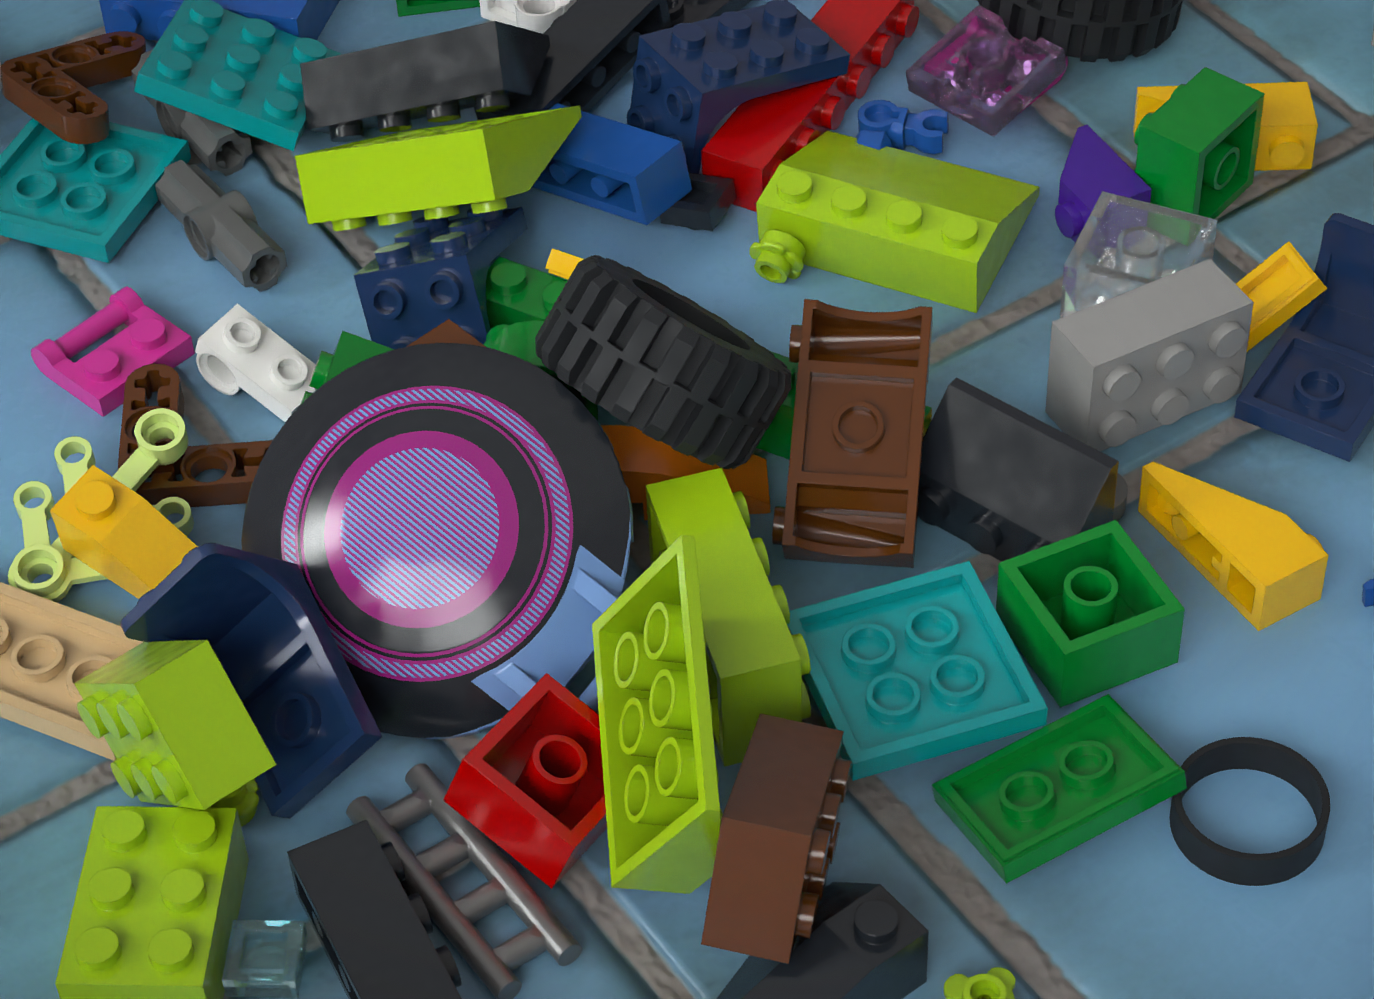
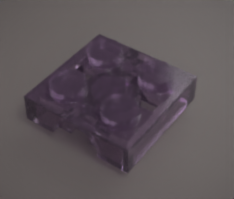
(986, 66)

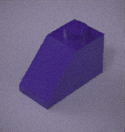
(1088, 172)

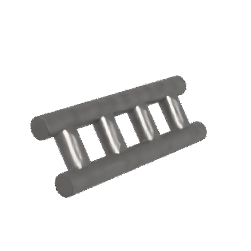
(457, 917)

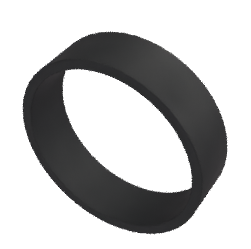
(1246, 867)

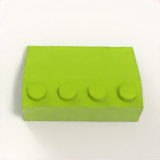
(431, 169)
(897, 218)
(658, 729)

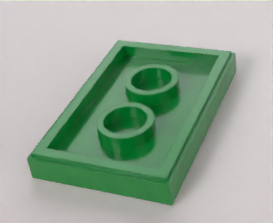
(1058, 787)

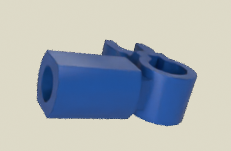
(892, 126)

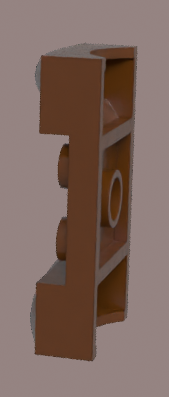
(856, 436)

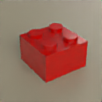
(537, 781)

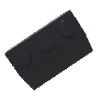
(1008, 476)

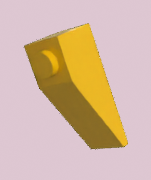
(1286, 125)
(118, 533)
(1238, 545)

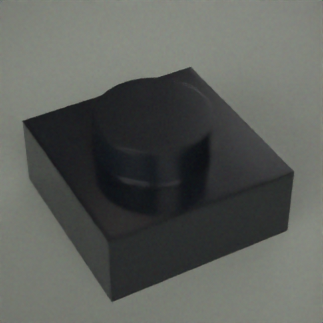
(703, 204)

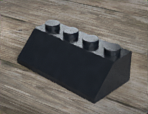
(422, 79)

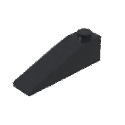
(858, 949)

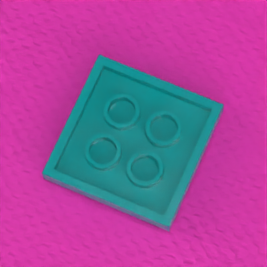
(232, 71)
(82, 194)
(916, 670)

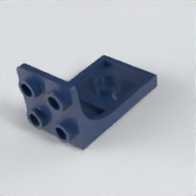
(708, 67)
(435, 276)
(1322, 368)
(276, 657)

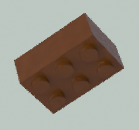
(777, 839)

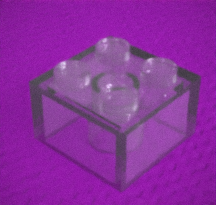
(1130, 246)

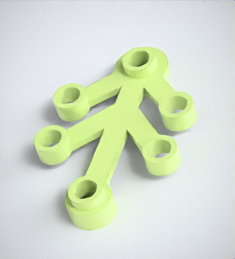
(46, 558)

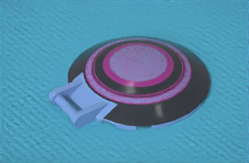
(448, 529)

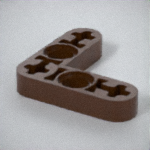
(55, 83)
(196, 459)

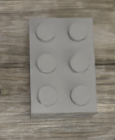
(1148, 356)

